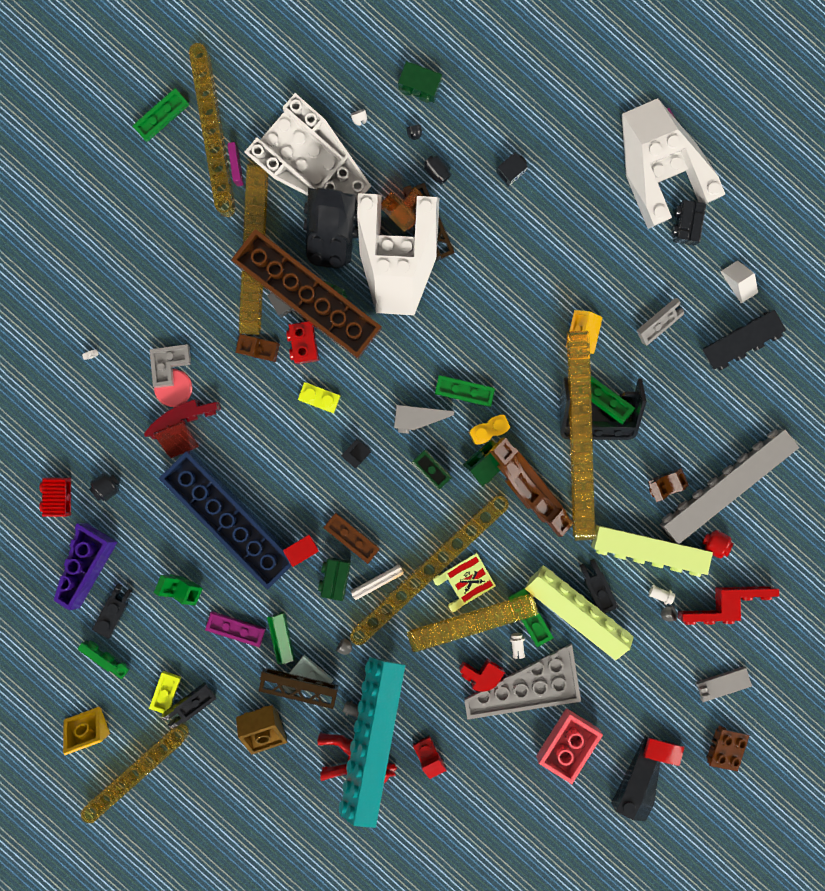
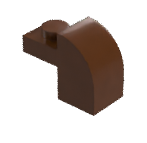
(667, 484)

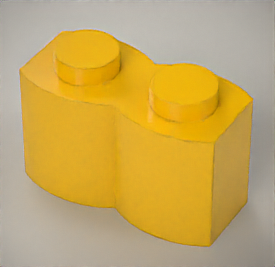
(493, 427)

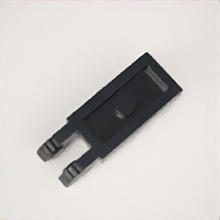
(599, 588)
(112, 612)
(189, 705)

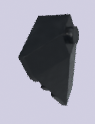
(638, 788)

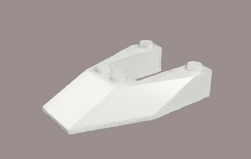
(657, 150)
(397, 265)

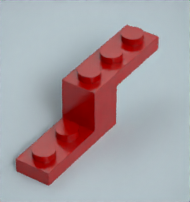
(728, 604)

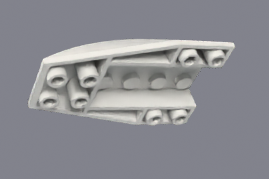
(306, 153)

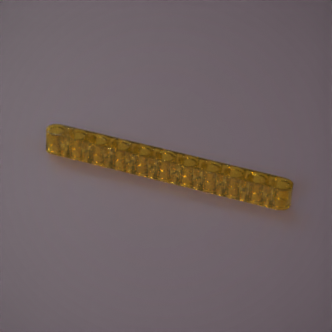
(581, 435)
(425, 578)

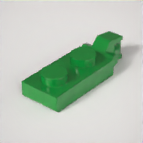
(104, 660)

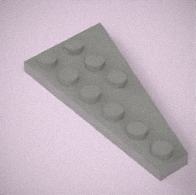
(538, 685)

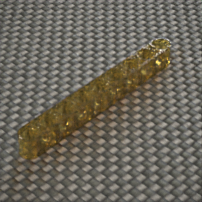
(210, 121)
(254, 218)

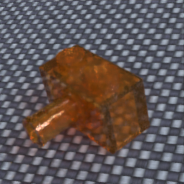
(401, 210)

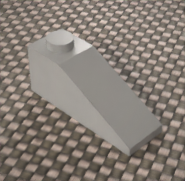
(413, 418)

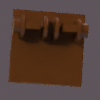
(728, 749)

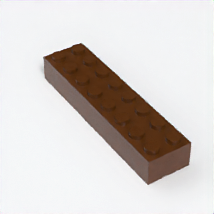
(306, 294)

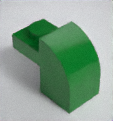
(178, 588)

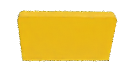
(587, 322)

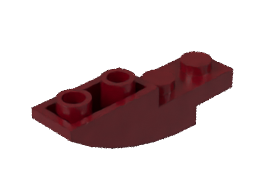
(186, 411)

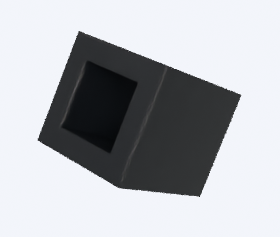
(512, 168)

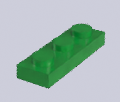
(161, 115)
(464, 391)
(610, 401)
(535, 625)

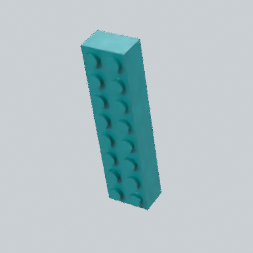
(371, 742)

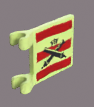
(467, 579)

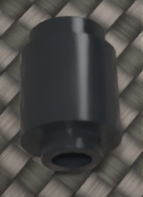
(437, 169)

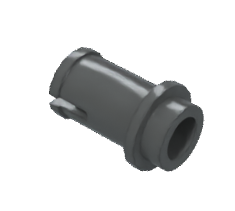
(351, 709)

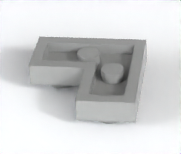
(164, 359)

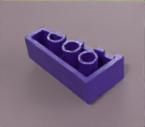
(84, 563)

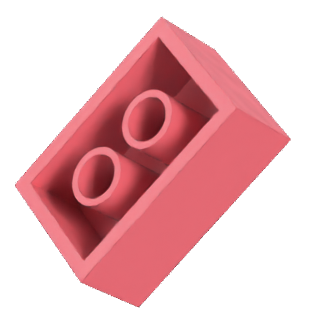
(569, 746)

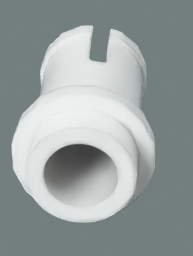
(661, 594)
(517, 645)

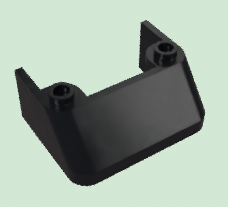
(603, 425)

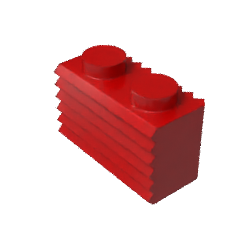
(55, 497)

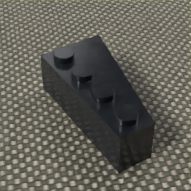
(744, 339)

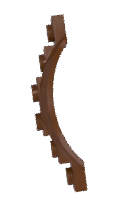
(530, 487)

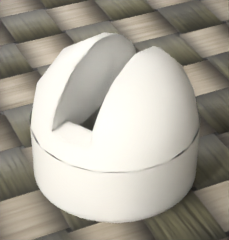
(359, 116)

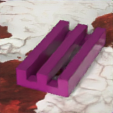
(235, 164)

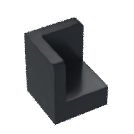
(356, 453)

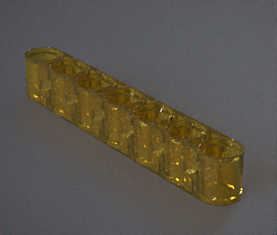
(472, 622)
(128, 779)

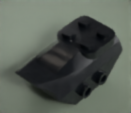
(330, 227)

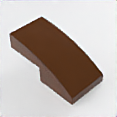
(257, 348)

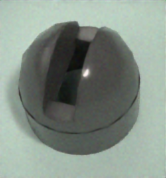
(669, 614)
(344, 647)

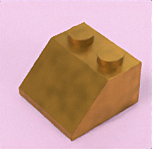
(260, 729)

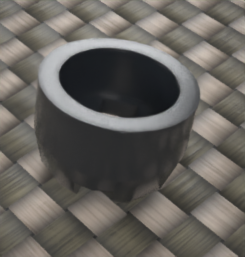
(414, 132)

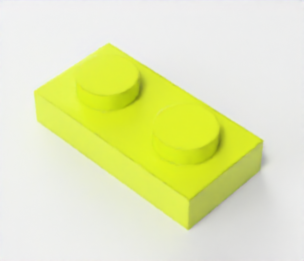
(319, 397)
(165, 692)

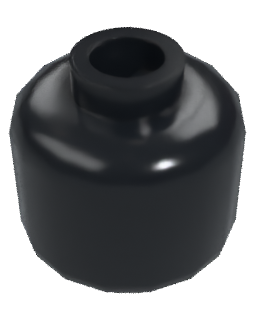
(104, 487)

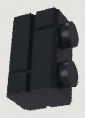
(689, 222)

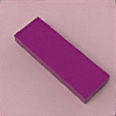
(235, 629)

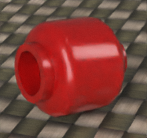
(718, 543)

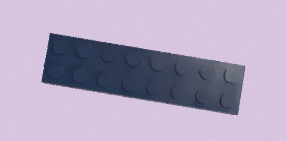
(227, 518)

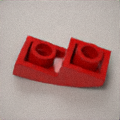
(663, 751)

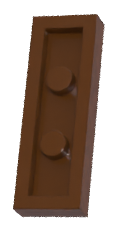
(351, 538)

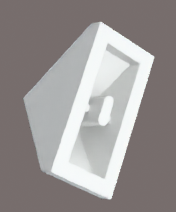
(741, 281)

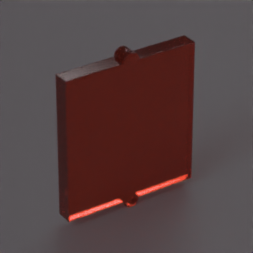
(176, 439)

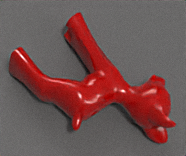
(344, 744)

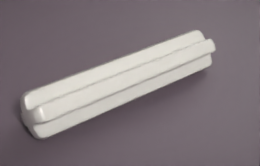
(377, 582)

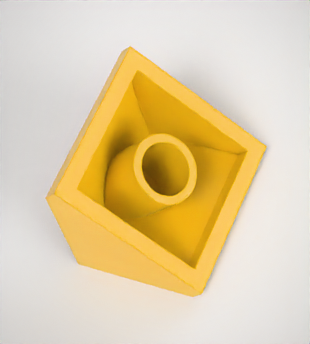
(84, 730)

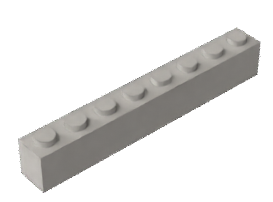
(729, 485)

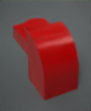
(486, 678)

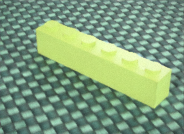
(652, 550)
(579, 613)

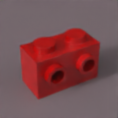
(303, 343)

